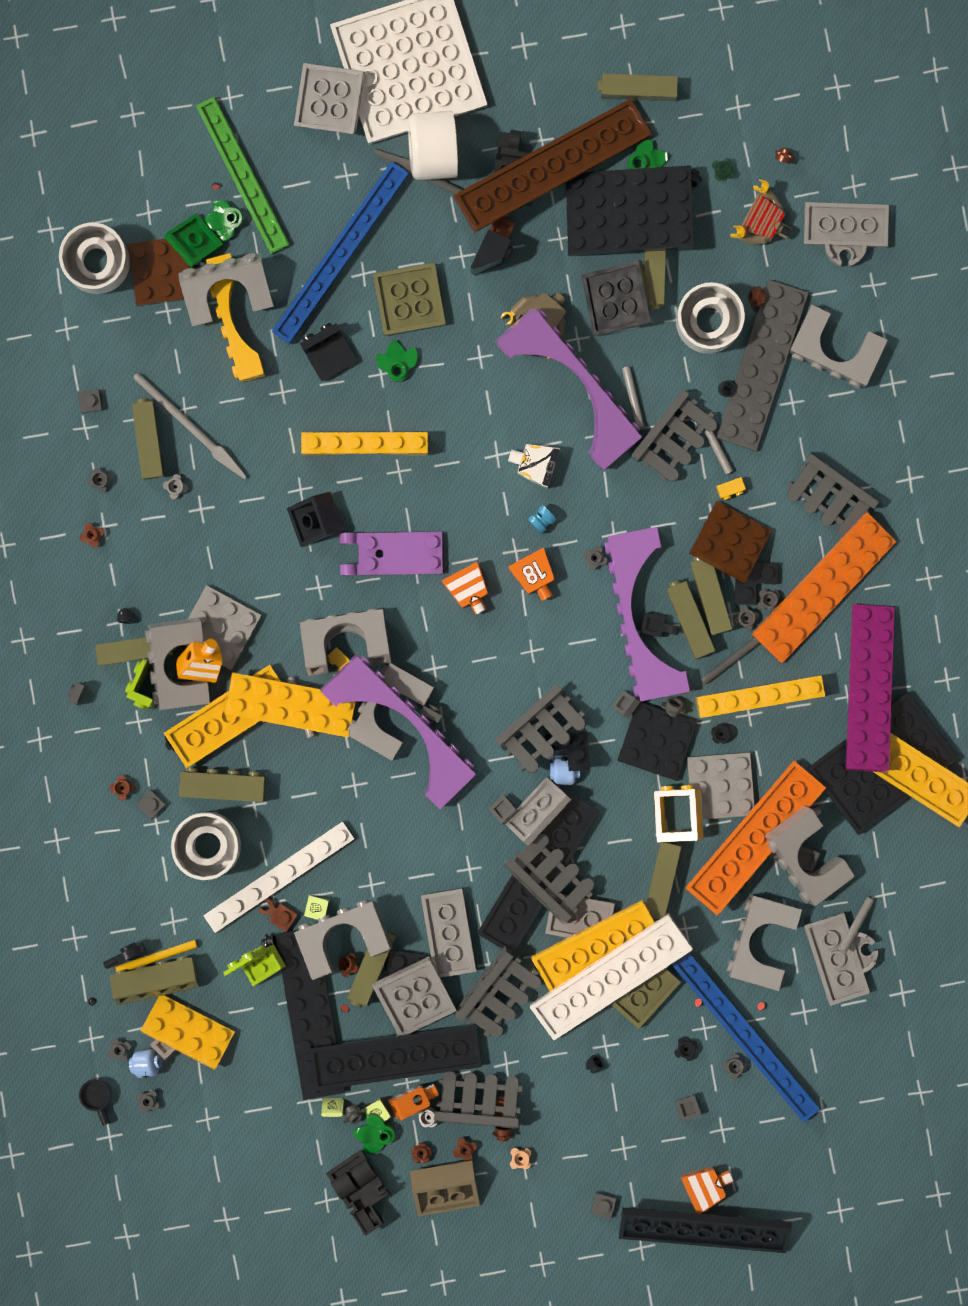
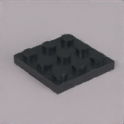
(617, 298)
(657, 741)

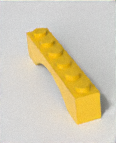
(247, 361)
(364, 443)
(760, 696)

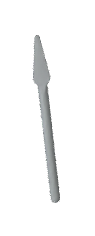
(218, 452)

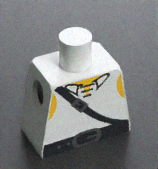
(535, 463)

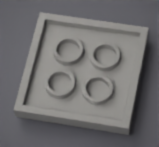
(329, 98)
(226, 623)
(723, 784)
(414, 997)

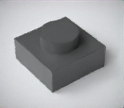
(90, 401)
(76, 693)
(625, 704)
(432, 713)
(150, 804)
(503, 809)
(687, 1108)
(603, 1205)

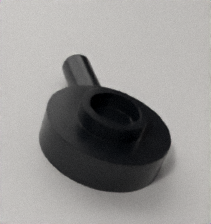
(126, 953)
(95, 1096)

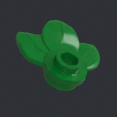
(647, 156)
(220, 221)
(397, 358)
(371, 1134)

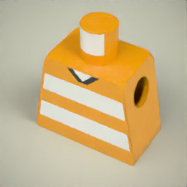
(200, 662)

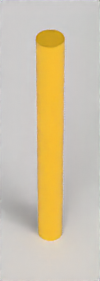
(157, 956)

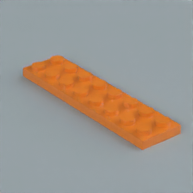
(824, 587)
(747, 844)

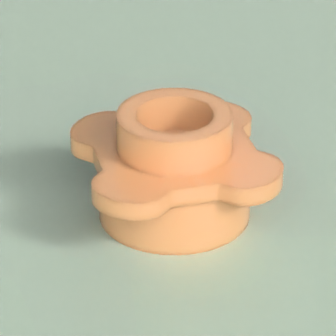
(524, 1163)

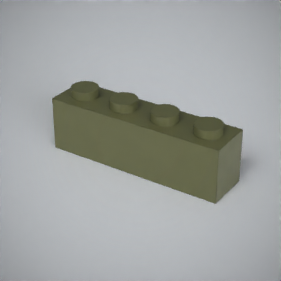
(222, 786)
(154, 980)

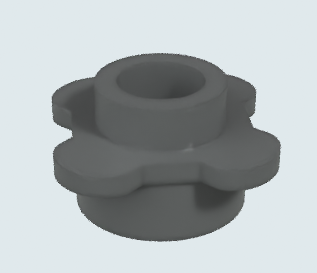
(93, 482)
(601, 560)
(763, 599)
(747, 624)
(674, 706)
(116, 1044)
(729, 1066)
(151, 1096)
(353, 1114)

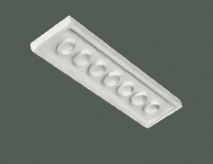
(611, 977)

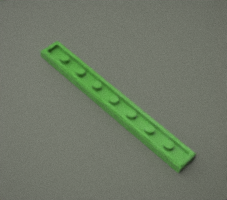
(242, 175)

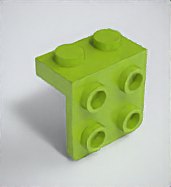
(133, 686)
(258, 964)

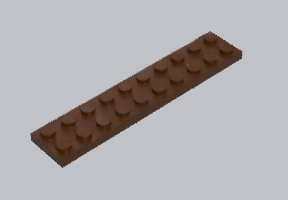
(552, 165)

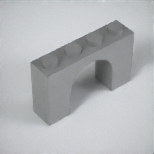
(198, 281)
(808, 348)
(318, 634)
(162, 639)
(366, 729)
(786, 841)
(760, 912)
(313, 938)

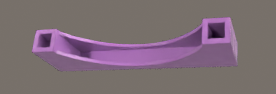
(611, 429)
(651, 675)
(360, 683)

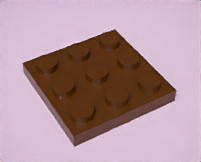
(156, 272)
(730, 541)

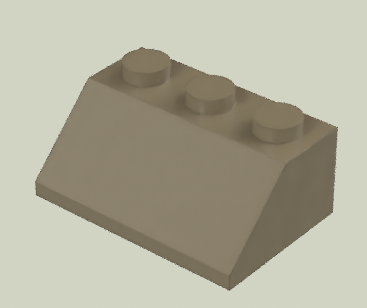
(444, 1188)

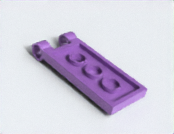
(403, 553)

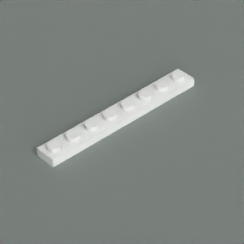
(278, 877)

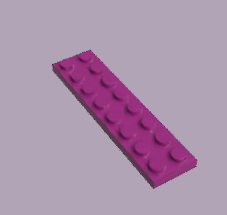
(870, 688)

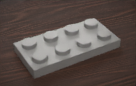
(448, 932)

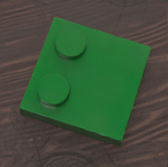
(193, 240)

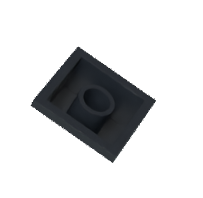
(492, 253)
(315, 519)

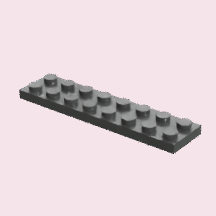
(762, 365)

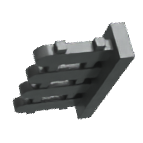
(681, 429)
(825, 485)
(540, 712)
(553, 889)
(480, 993)
(489, 1101)

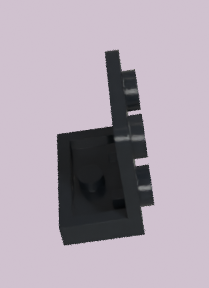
(328, 351)

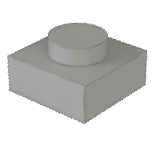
(161, 1049)

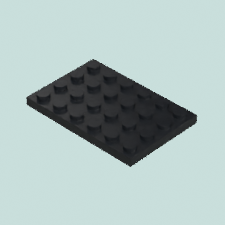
(630, 211)
(865, 796)

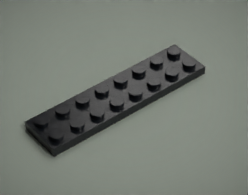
(516, 905)
(308, 1012)
(395, 1057)
(704, 1230)

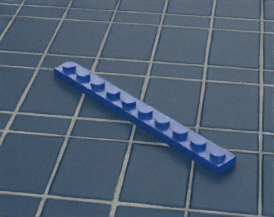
(340, 252)
(745, 1037)

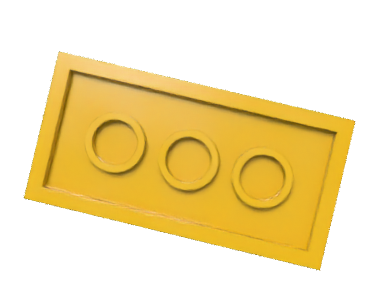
(187, 1031)

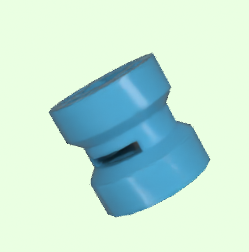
(542, 519)

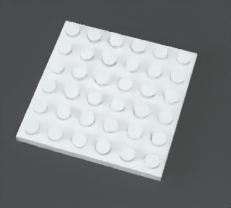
(411, 64)

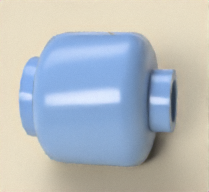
(560, 773)
(145, 1063)

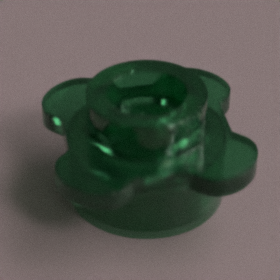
(719, 174)

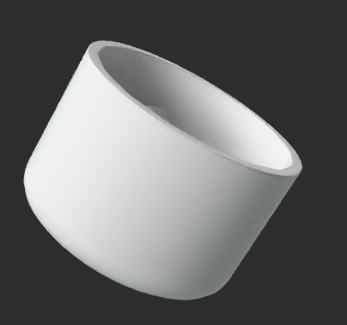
(432, 145)
(82, 240)
(716, 297)
(184, 846)

